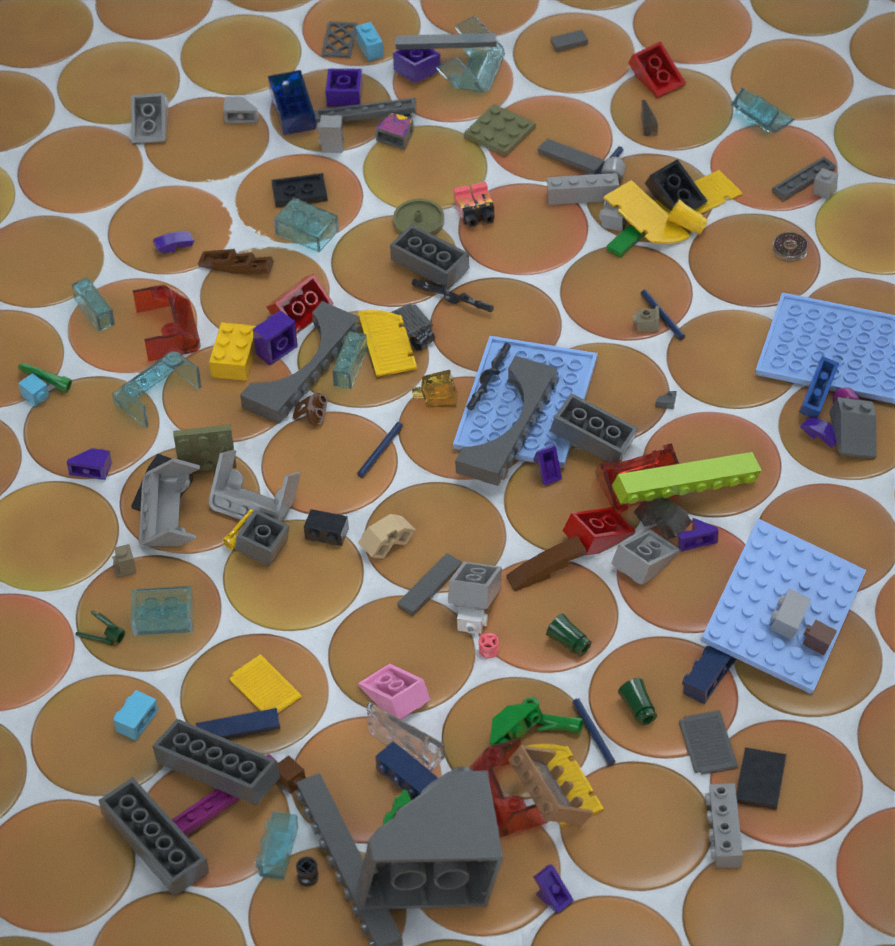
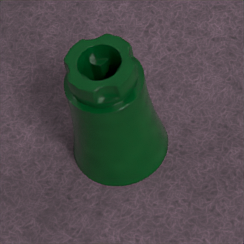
(568, 635)
(638, 701)

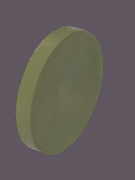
(420, 213)

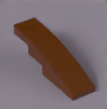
(231, 262)
(548, 561)

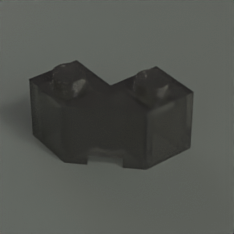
(666, 514)

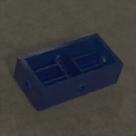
(292, 102)

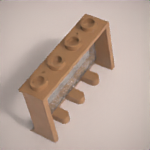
(544, 789)

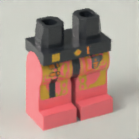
(474, 205)

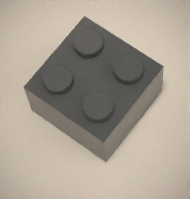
(262, 537)

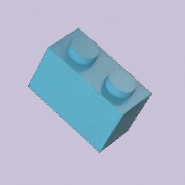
(369, 41)
(135, 715)

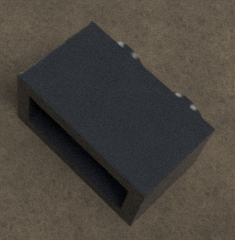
(326, 527)

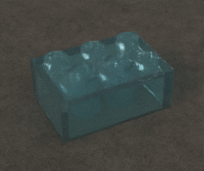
(306, 224)
(162, 610)

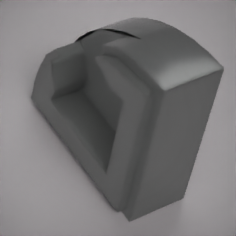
(667, 400)

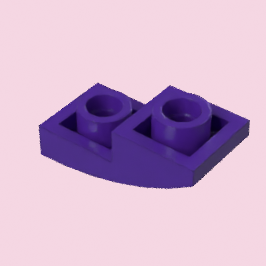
(168, 242)
(817, 427)

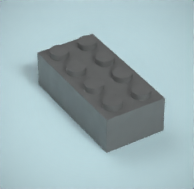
(429, 256)
(593, 429)

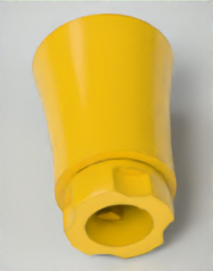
(687, 217)

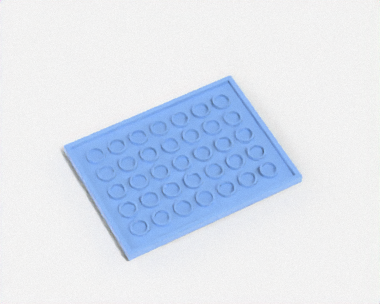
(849, 335)
(503, 403)
(766, 570)

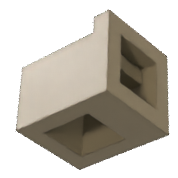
(647, 320)
(123, 561)

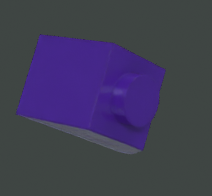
(90, 464)

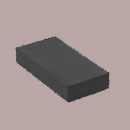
(569, 40)

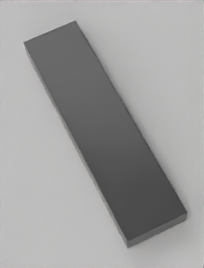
(571, 156)
(801, 179)
(429, 584)

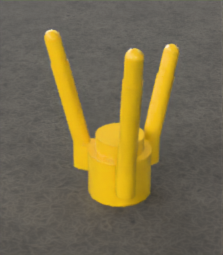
(230, 539)

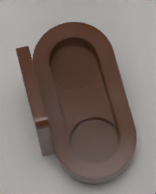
(314, 408)

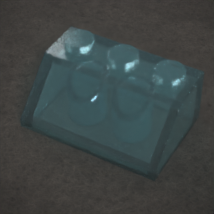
(760, 111)

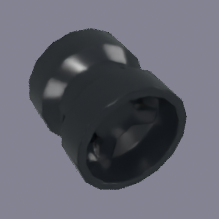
(423, 337)
(307, 871)

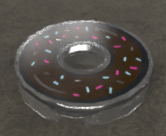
(790, 239)

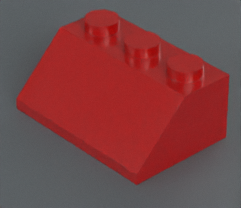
(301, 301)

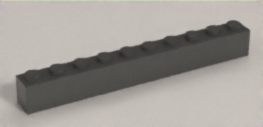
(344, 857)

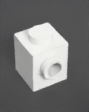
(471, 620)

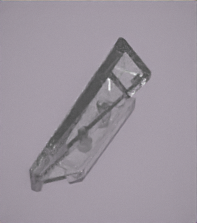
(414, 741)

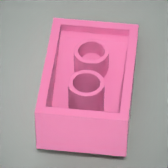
(396, 690)

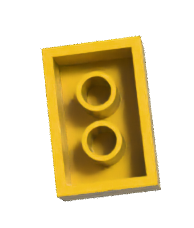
(233, 352)

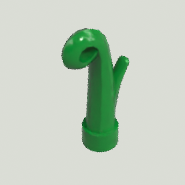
(62, 383)
(553, 722)

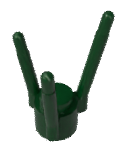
(112, 632)

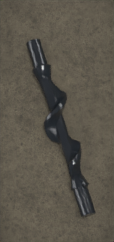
(452, 297)
(487, 375)

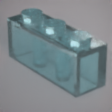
(93, 304)
(350, 360)
(277, 845)

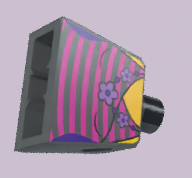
(395, 130)

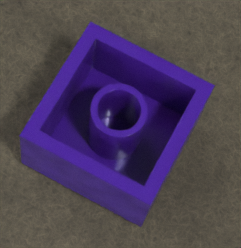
(416, 63)
(344, 87)
(275, 337)

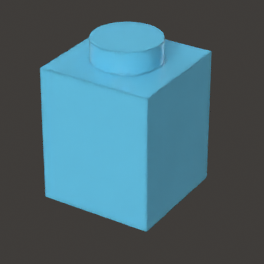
(33, 390)

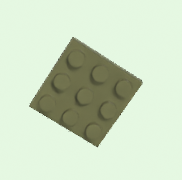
(499, 130)
(203, 445)

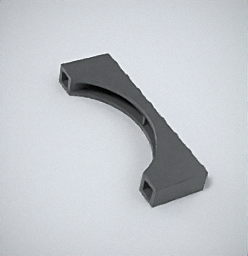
(277, 398)
(492, 459)

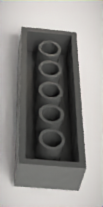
(216, 761)
(154, 836)

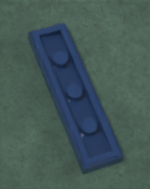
(243, 724)

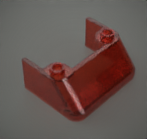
(177, 336)
(510, 812)

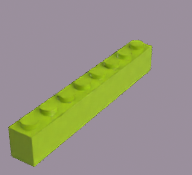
(686, 478)

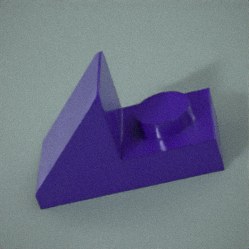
(548, 464)
(700, 535)
(552, 889)

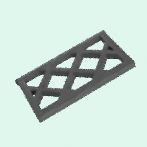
(341, 27)

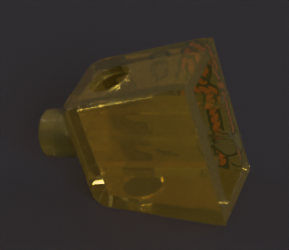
(437, 390)

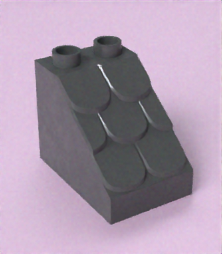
(436, 849)

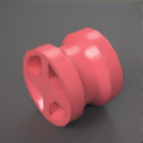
(492, 642)

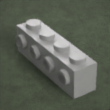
(580, 188)
(725, 825)

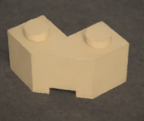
(383, 534)

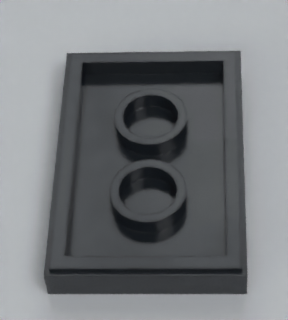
(305, 188)
(760, 778)

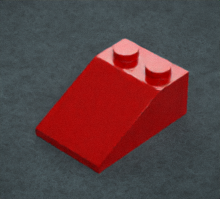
(656, 70)
(597, 529)

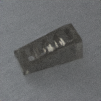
(649, 122)

